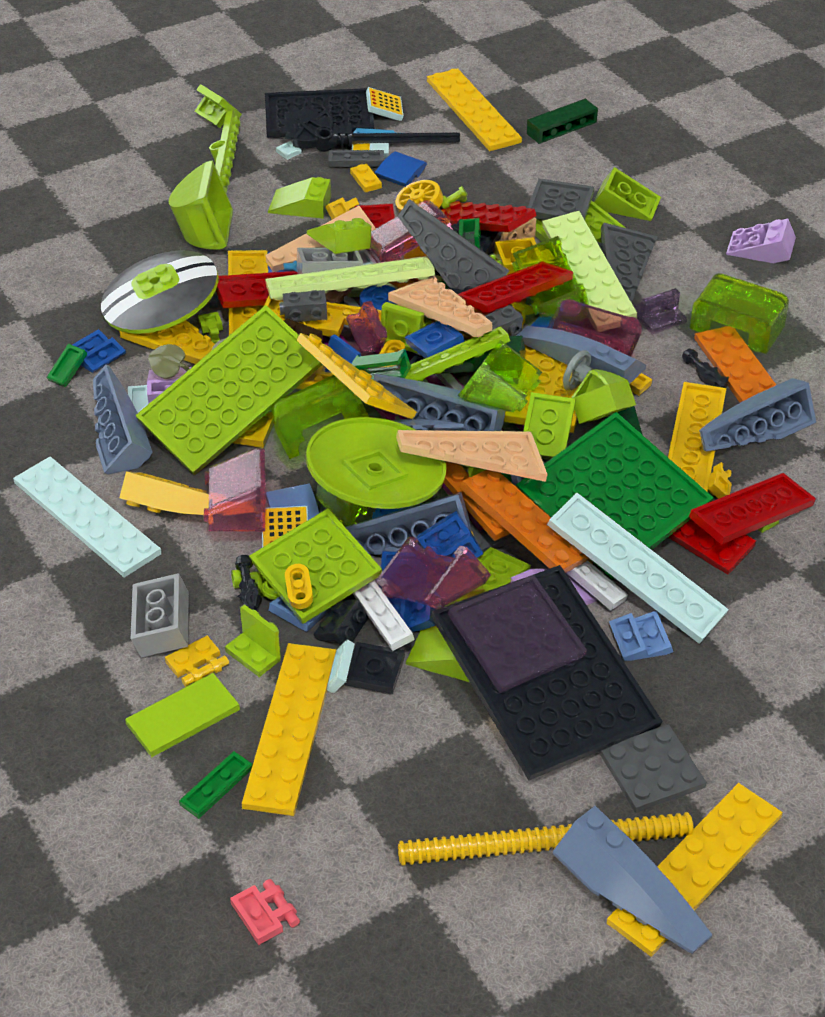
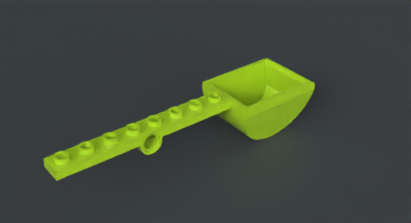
(201, 197)

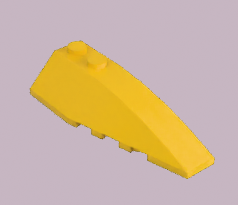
(162, 494)

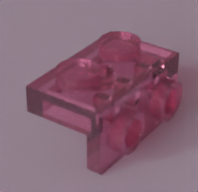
(367, 328)

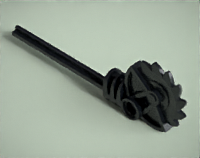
(316, 129)

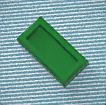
(67, 365)

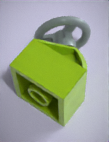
(598, 392)

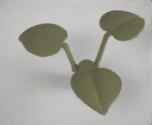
(168, 359)

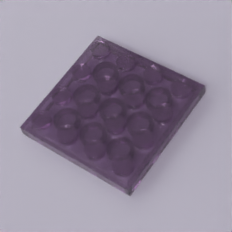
(517, 633)

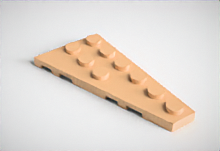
(288, 252)
(442, 305)
(490, 450)

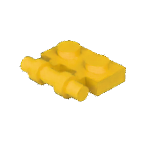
(195, 655)

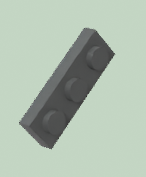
(353, 158)

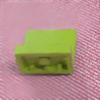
(257, 645)

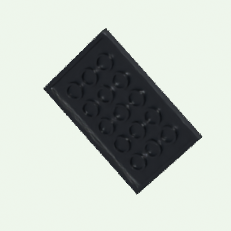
(343, 105)

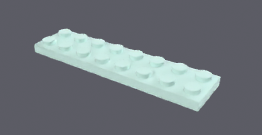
(87, 516)
(638, 567)

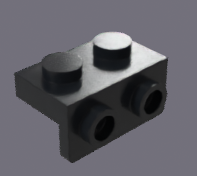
(342, 622)

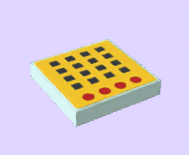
(384, 104)
(281, 521)

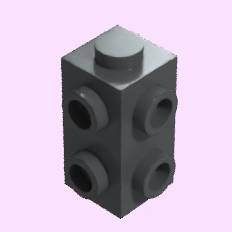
(304, 306)
(508, 319)

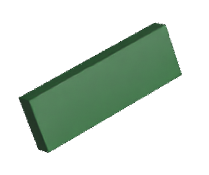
(216, 784)

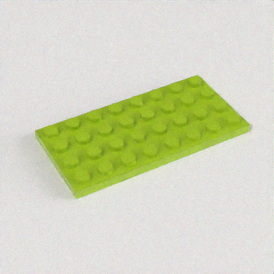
(228, 390)

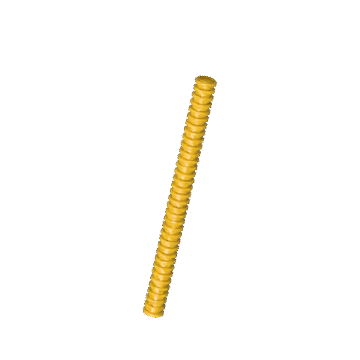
(533, 839)

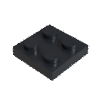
(374, 667)

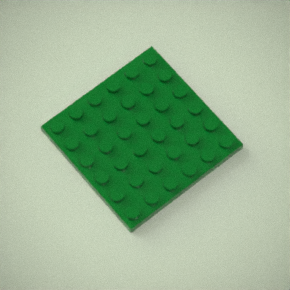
(623, 479)

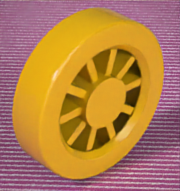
(418, 192)

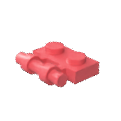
(258, 915)

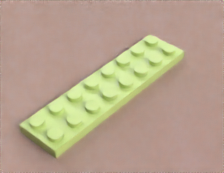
(589, 263)
(355, 276)

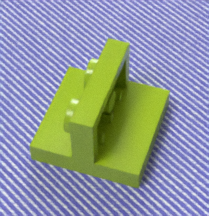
(214, 107)
(402, 322)

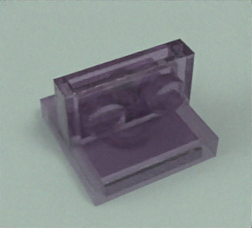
(660, 311)

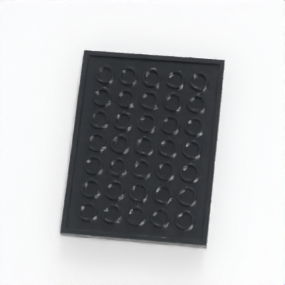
(569, 708)

